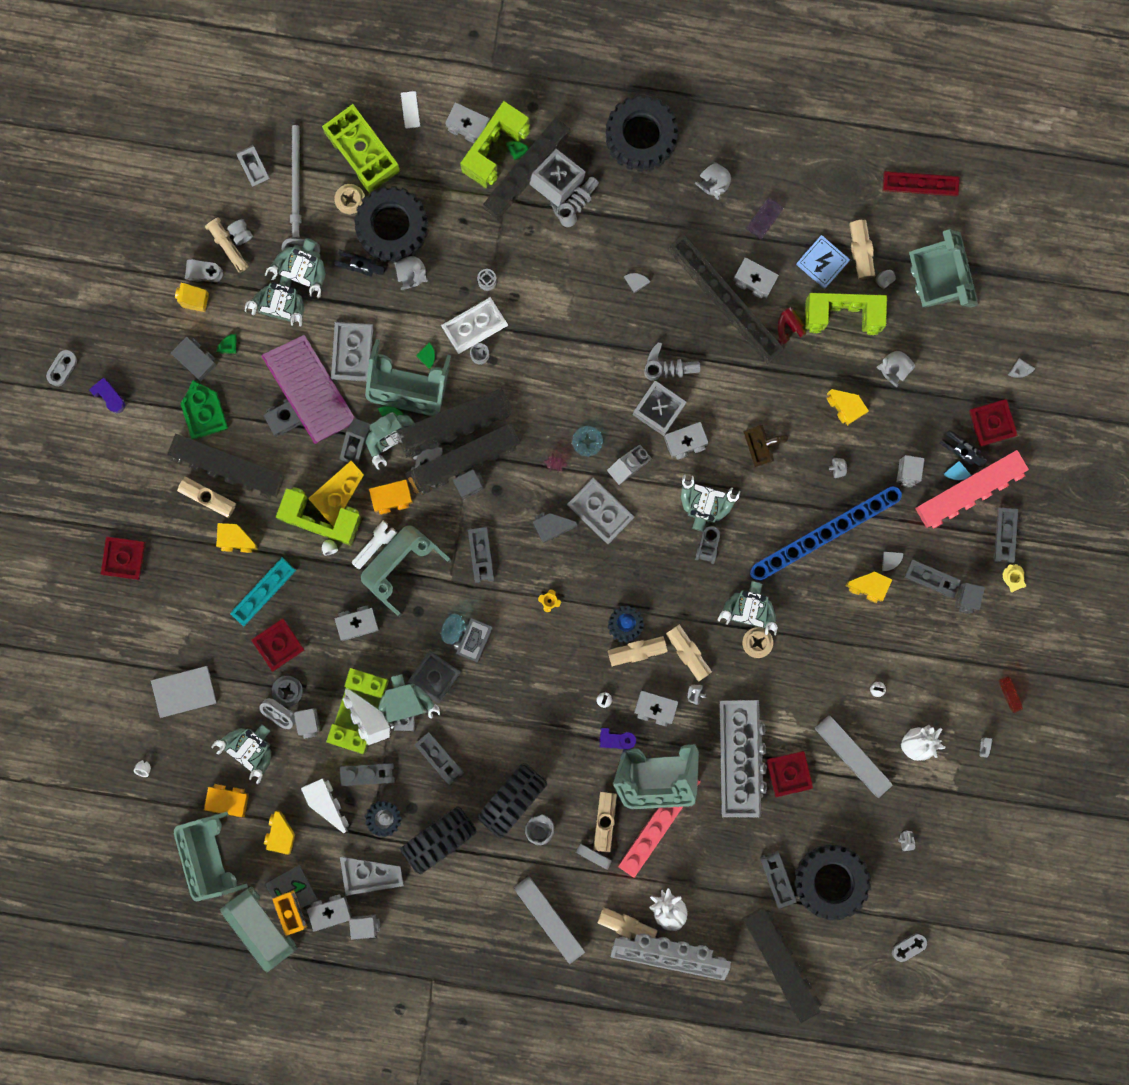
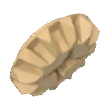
(348, 190)
(756, 652)

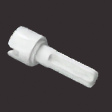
(380, 537)

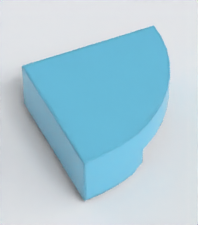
(957, 472)

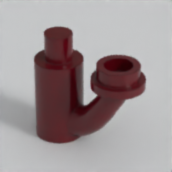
(795, 323)

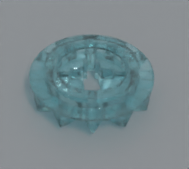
(593, 434)
(448, 632)

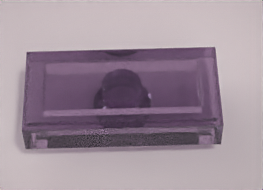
(764, 218)

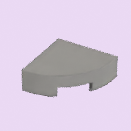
(636, 281)
(1021, 369)
(891, 560)
(985, 747)

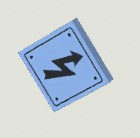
(823, 262)

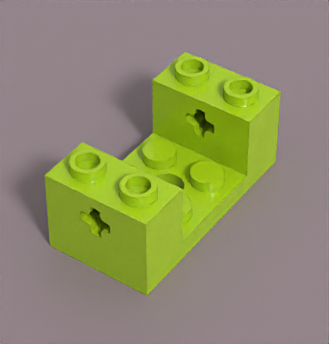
(508, 121)
(374, 163)
(872, 308)
(292, 511)
(344, 731)

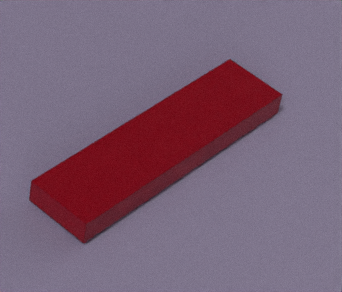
(920, 183)

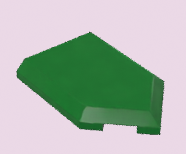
(202, 411)

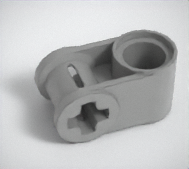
(200, 270)

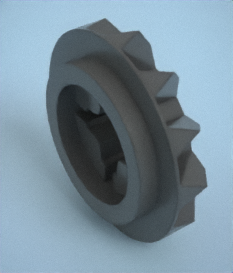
(283, 682)

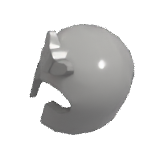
(716, 180)
(410, 271)
(896, 367)

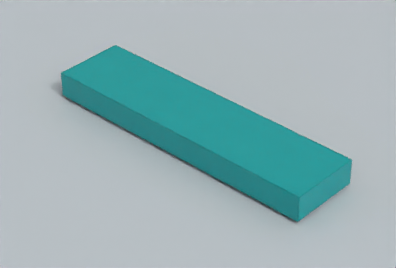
(263, 592)

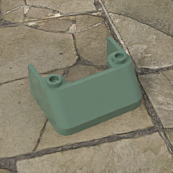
(403, 388)
(406, 540)
(202, 859)
(257, 930)

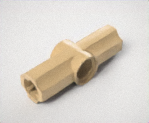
(862, 249)
(196, 491)
(637, 651)
(688, 652)
(606, 808)
(624, 924)

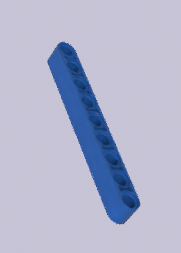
(834, 530)

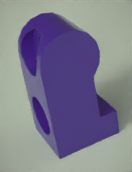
(108, 393)
(623, 741)

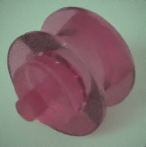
(555, 463)

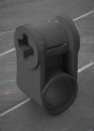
(708, 546)

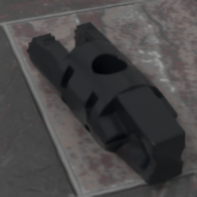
(368, 268)
(971, 456)

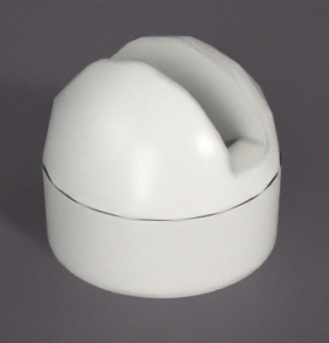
(329, 547)
(877, 693)
(600, 698)
(142, 769)

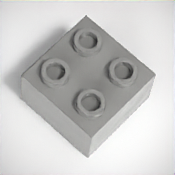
(557, 178)
(659, 408)

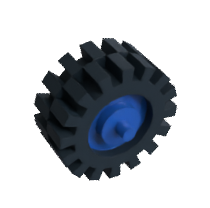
(625, 624)

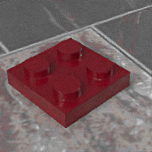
(993, 423)
(122, 558)
(278, 645)
(789, 774)

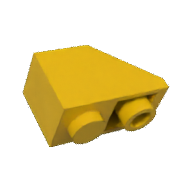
(192, 297)
(848, 405)
(233, 536)
(872, 585)
(281, 834)

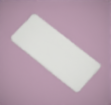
(410, 109)

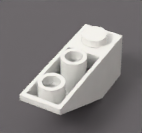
(370, 720)
(320, 799)

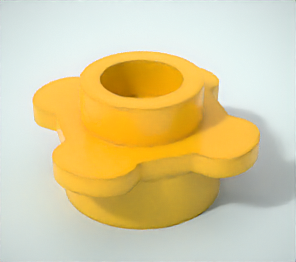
(554, 601)

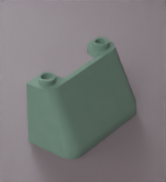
(657, 781)

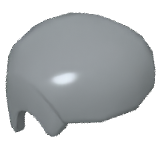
(539, 830)

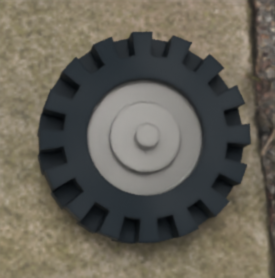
(383, 818)

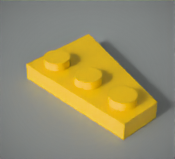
(337, 492)

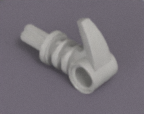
(578, 200)
(668, 369)

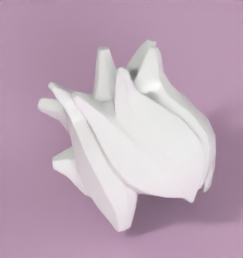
(921, 743)
(669, 911)

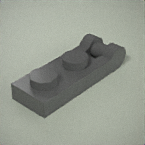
(1006, 534)
(480, 554)
(931, 578)
(438, 758)
(366, 774)
(778, 880)

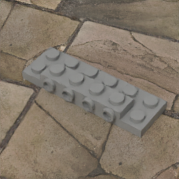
(741, 758)
(671, 956)

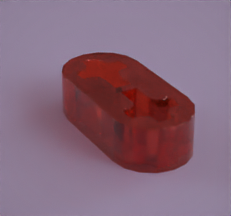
(1010, 694)

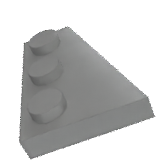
(368, 876)

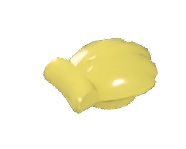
(1014, 577)

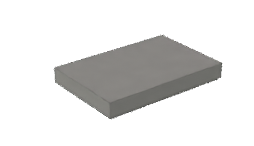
(351, 351)
(600, 510)
(183, 692)

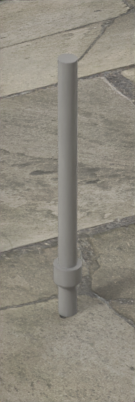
(295, 217)

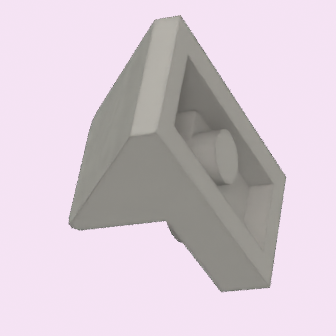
(252, 165)

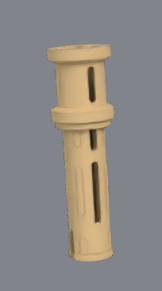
(222, 237)

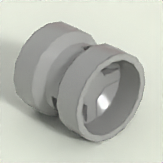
(239, 231)
(486, 283)
(479, 350)

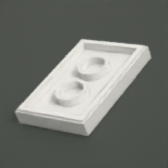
(474, 325)

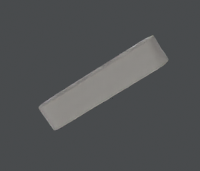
(853, 756)
(549, 920)

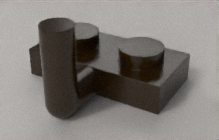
(760, 446)

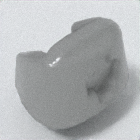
(885, 278)
(839, 467)
(694, 694)
(907, 841)

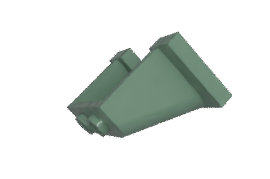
(943, 272)

